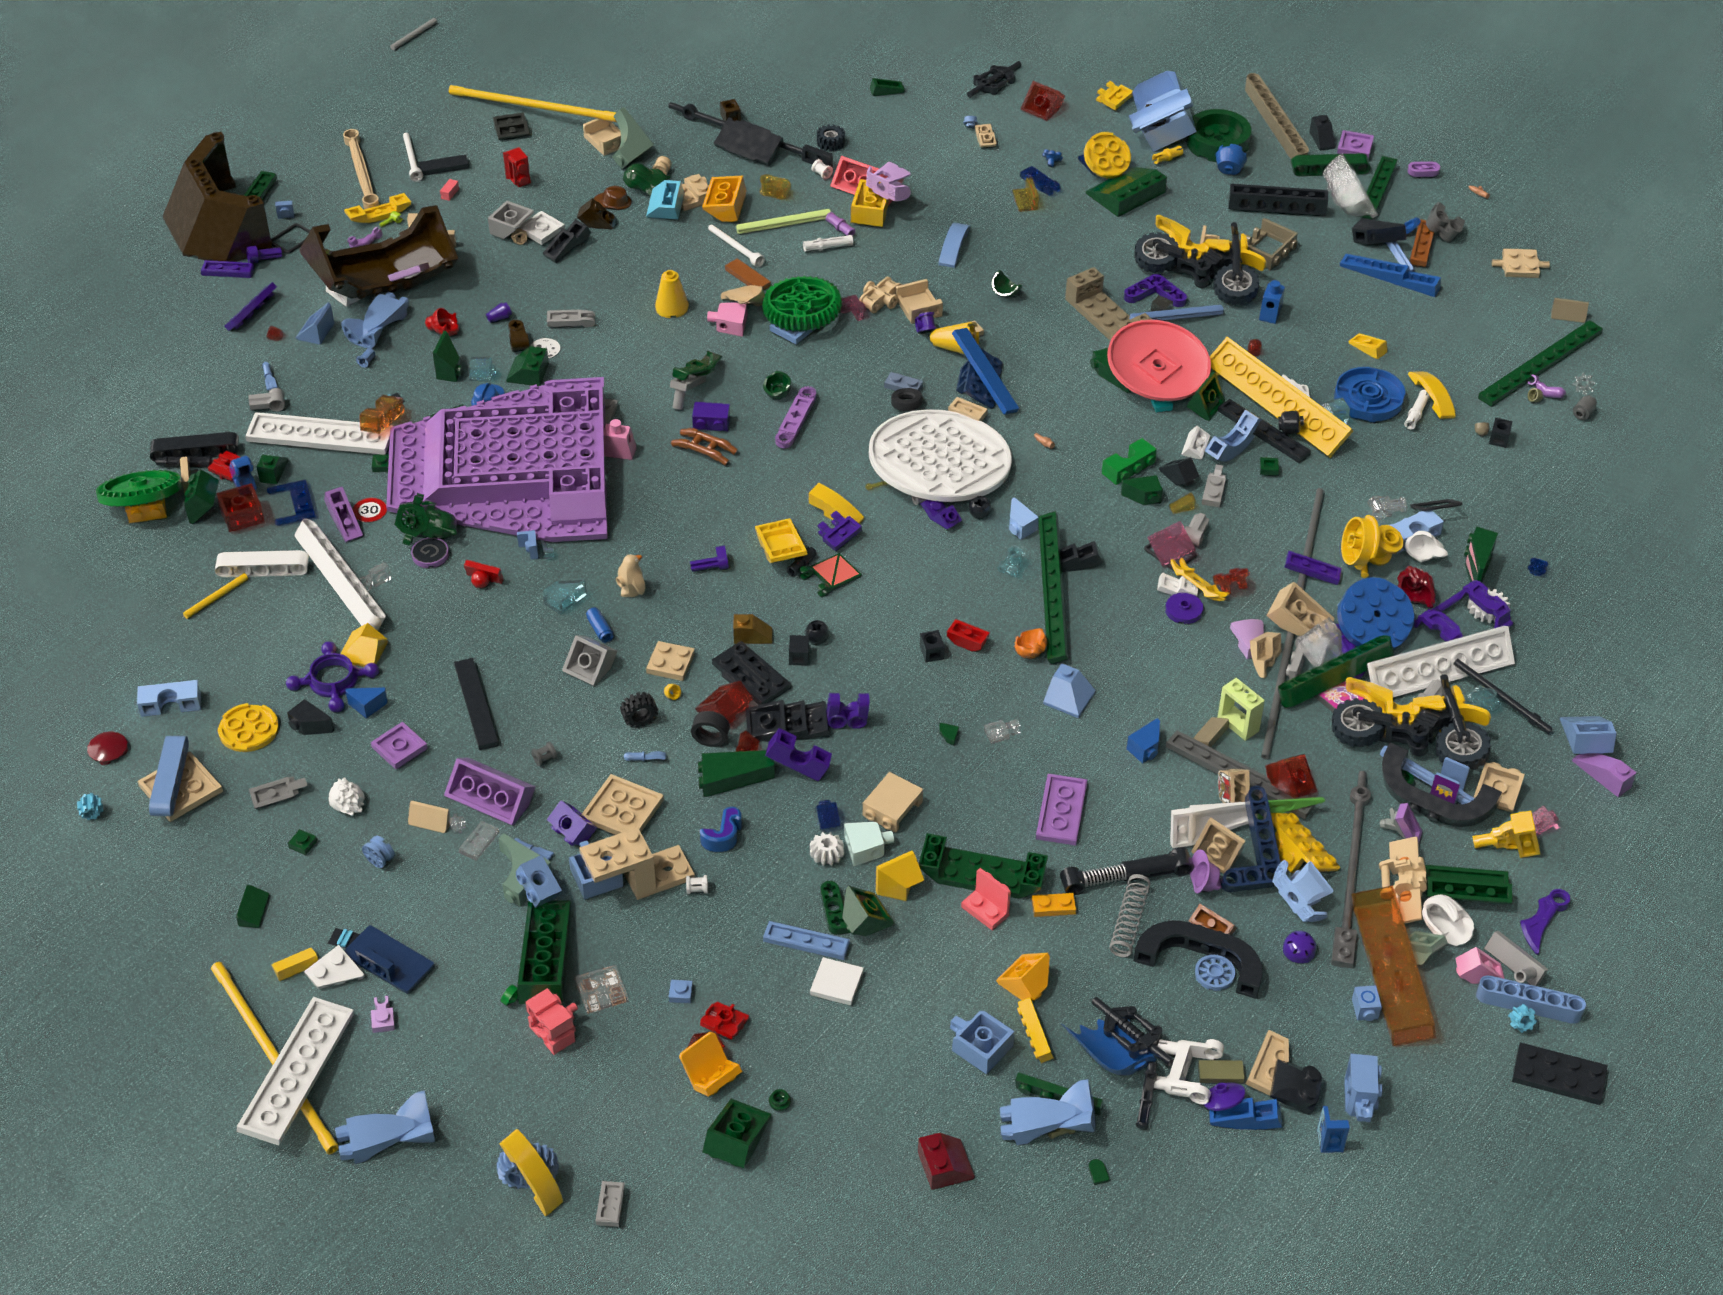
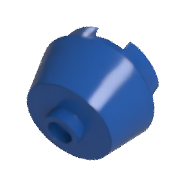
(1230, 159)

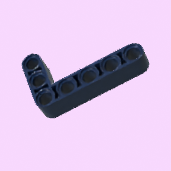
(1260, 846)

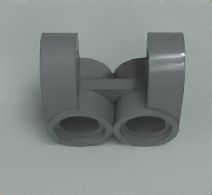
(1439, 222)

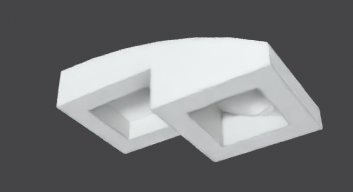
(1172, 585)

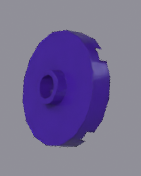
(1184, 608)

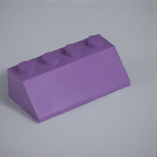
(489, 790)

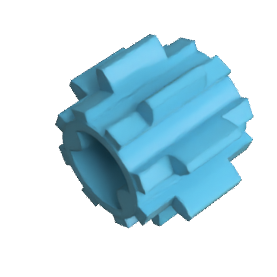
(90, 806)
(1527, 1022)

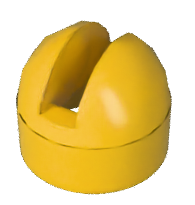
(675, 689)

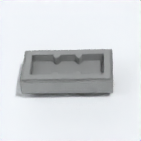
(610, 1203)

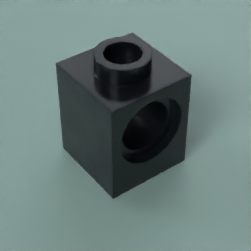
(1500, 432)
(932, 646)
(798, 650)

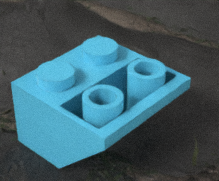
(666, 200)

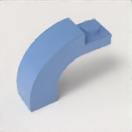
(1236, 440)

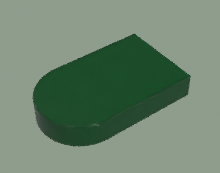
(1098, 1172)

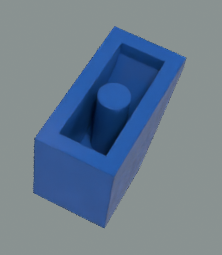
(1145, 741)

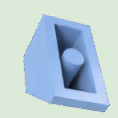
(1022, 520)

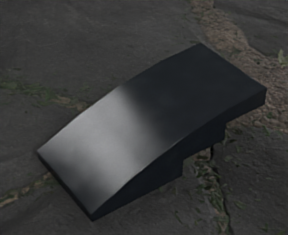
(796, 718)

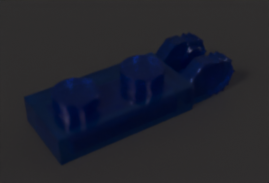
(1041, 181)

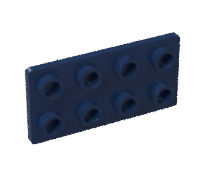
(972, 385)
(389, 959)

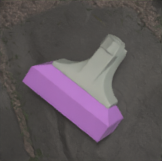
(1403, 822)

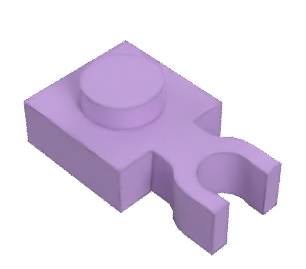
(382, 1017)

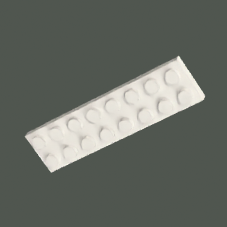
(316, 433)
(1419, 667)
(295, 1071)

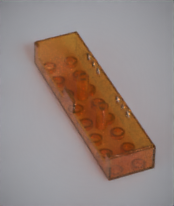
(1393, 966)

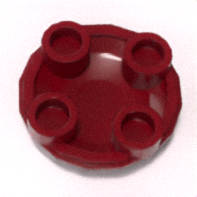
(107, 747)

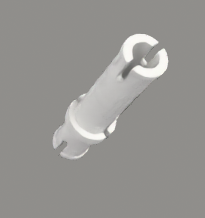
(821, 244)
(1416, 412)

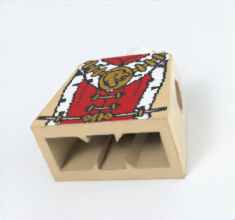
(1233, 785)

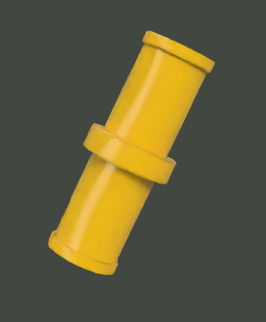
(1167, 154)

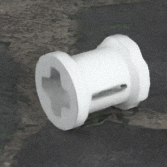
(820, 168)
(697, 888)

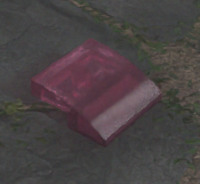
(1171, 543)

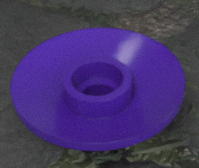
(1225, 1096)

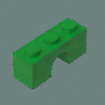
(1140, 455)

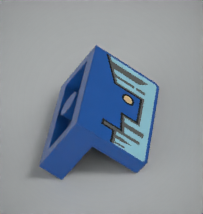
(1332, 1133)

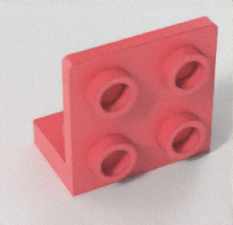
(989, 901)

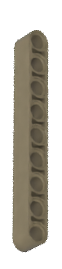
(1275, 116)

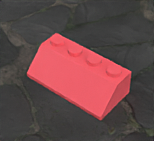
(849, 174)

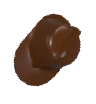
(614, 197)

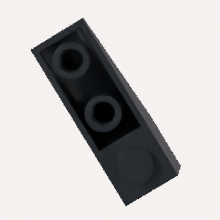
(1374, 231)

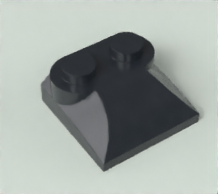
(1296, 1086)

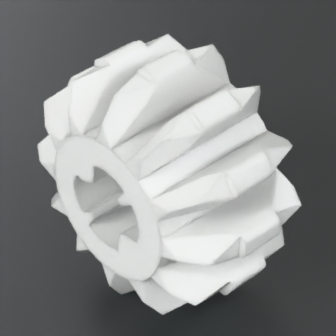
(827, 849)

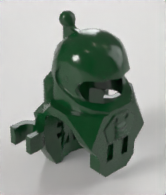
(426, 520)

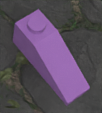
(342, 514)
(1607, 771)

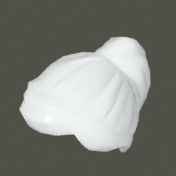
(1424, 546)

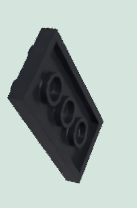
(1559, 1073)

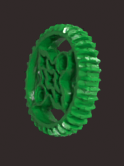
(802, 303)

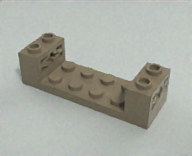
(1086, 295)

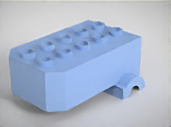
(1168, 102)

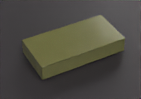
(1220, 1071)

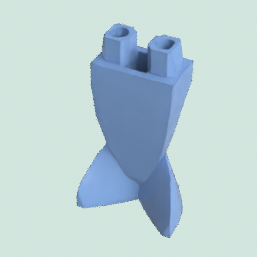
(380, 313)
(1038, 1115)
(376, 1132)

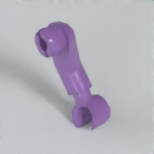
(376, 234)
(1552, 392)

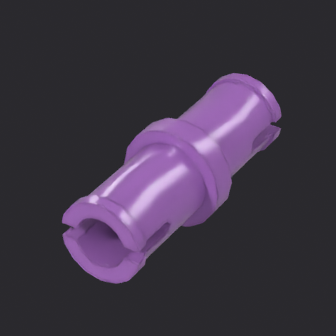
(840, 224)

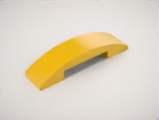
(378, 213)
(1442, 402)
(533, 1170)

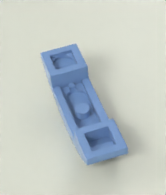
(952, 244)

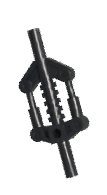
(988, 84)
(1144, 1043)

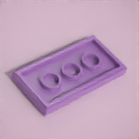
(1061, 809)

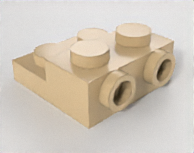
(695, 191)
(1502, 779)

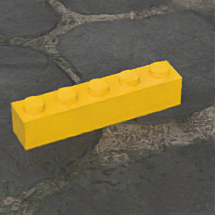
(1034, 1030)

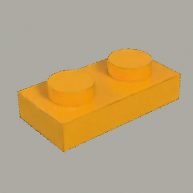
(1053, 904)

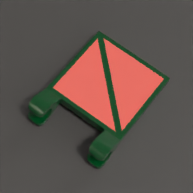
(832, 572)

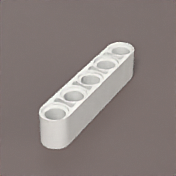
(262, 563)

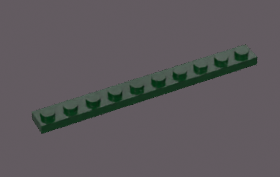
(1540, 363)
(1053, 588)

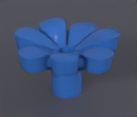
(1052, 157)

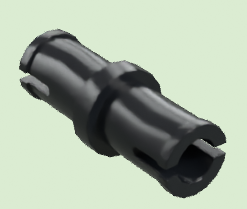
(801, 561)

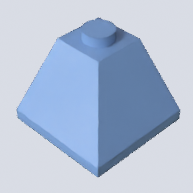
(1069, 691)

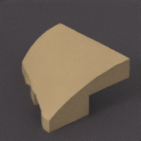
(1265, 651)

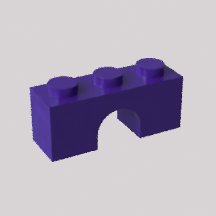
(810, 763)

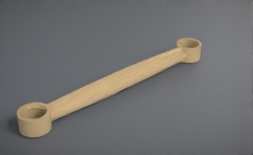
(352, 139)

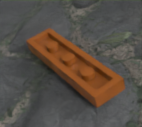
(1421, 245)

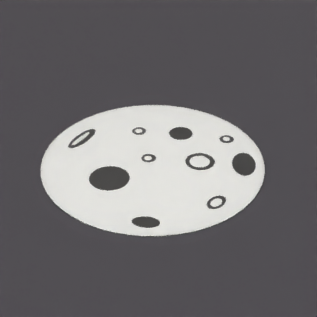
(552, 346)

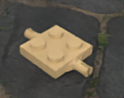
(1521, 263)

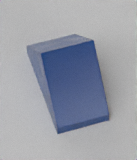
(366, 700)

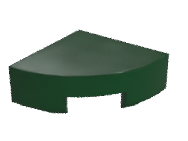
(949, 732)

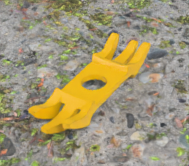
(1210, 591)

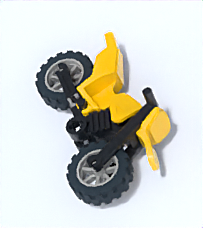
(1208, 260)
(1415, 722)

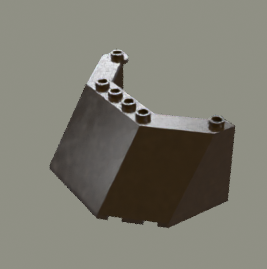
(205, 217)
(366, 268)

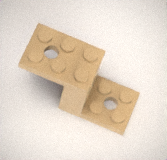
(635, 860)

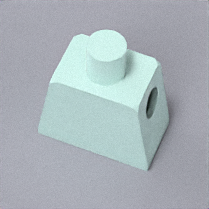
(866, 841)

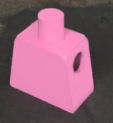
(730, 318)
(618, 441)

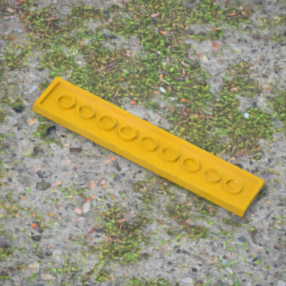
(1278, 395)

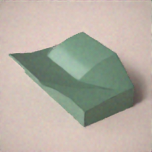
(1426, 945)

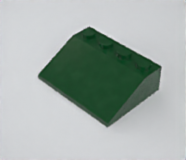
(1129, 190)

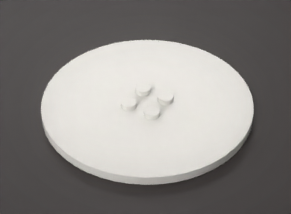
(940, 455)

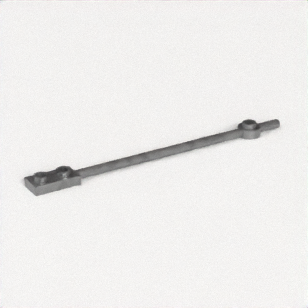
(1345, 937)

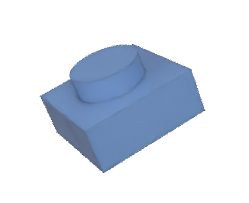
(284, 209)
(680, 991)

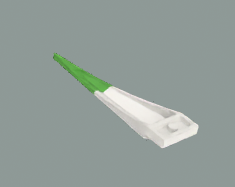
(1189, 822)

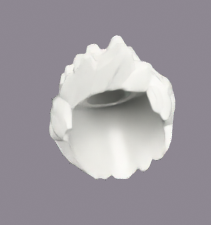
(346, 797)

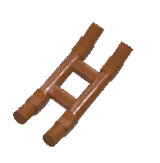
(709, 451)

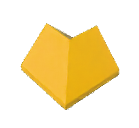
(365, 645)
(897, 876)

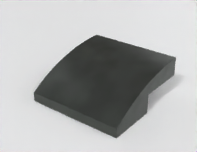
(511, 126)

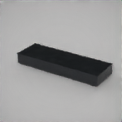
(444, 165)

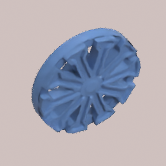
(1214, 972)

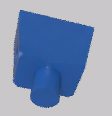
(1274, 294)

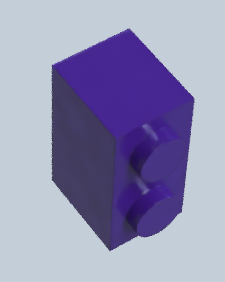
(711, 416)

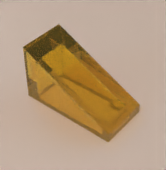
(1183, 504)

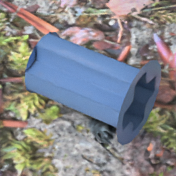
(365, 358)

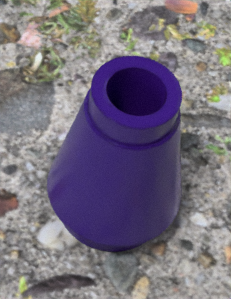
(498, 313)

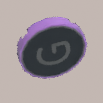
(429, 552)

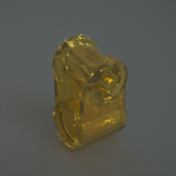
(774, 187)

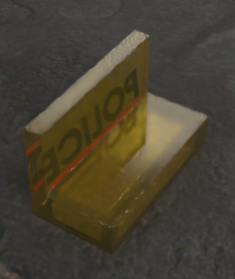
(1026, 198)

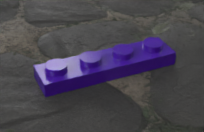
(246, 311)

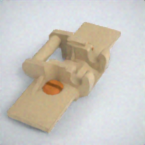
(1412, 876)

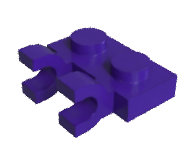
(843, 531)

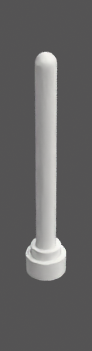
(415, 172)
(755, 258)

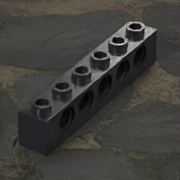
(1278, 199)

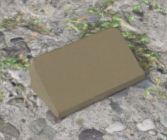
(1569, 310)
(1212, 731)

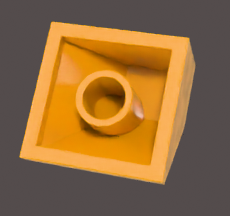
(1027, 976)

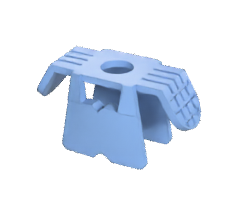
(1305, 888)

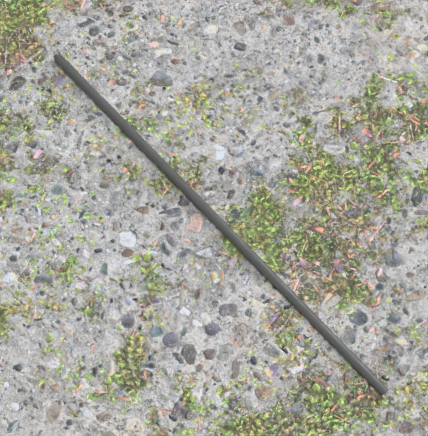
(1290, 636)

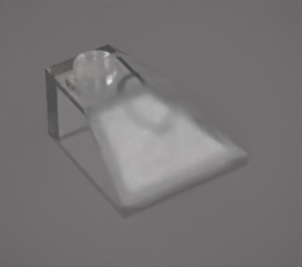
(1321, 642)

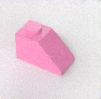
(1476, 964)

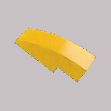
(830, 501)

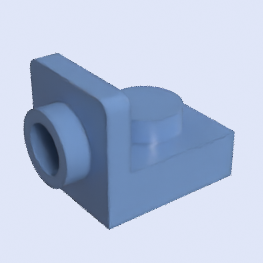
(528, 540)

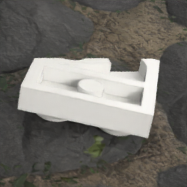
(333, 969)

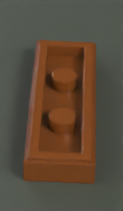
(747, 274)

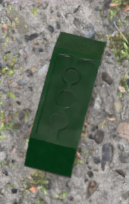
(960, 867)

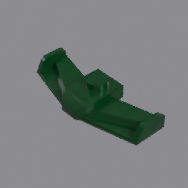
(698, 367)

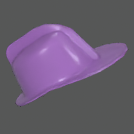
(1205, 874)

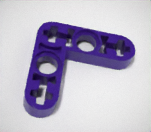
(1157, 284)

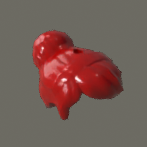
(442, 321)

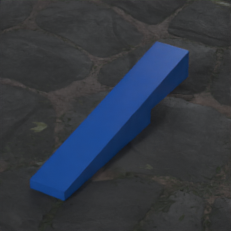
(1393, 273)

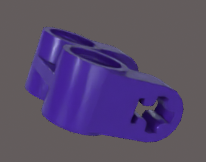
(853, 714)

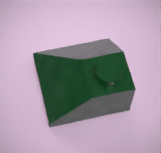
(446, 360)
(864, 912)

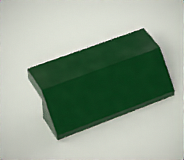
(1469, 884)

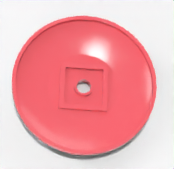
(1146, 343)

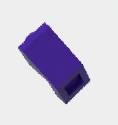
(940, 514)

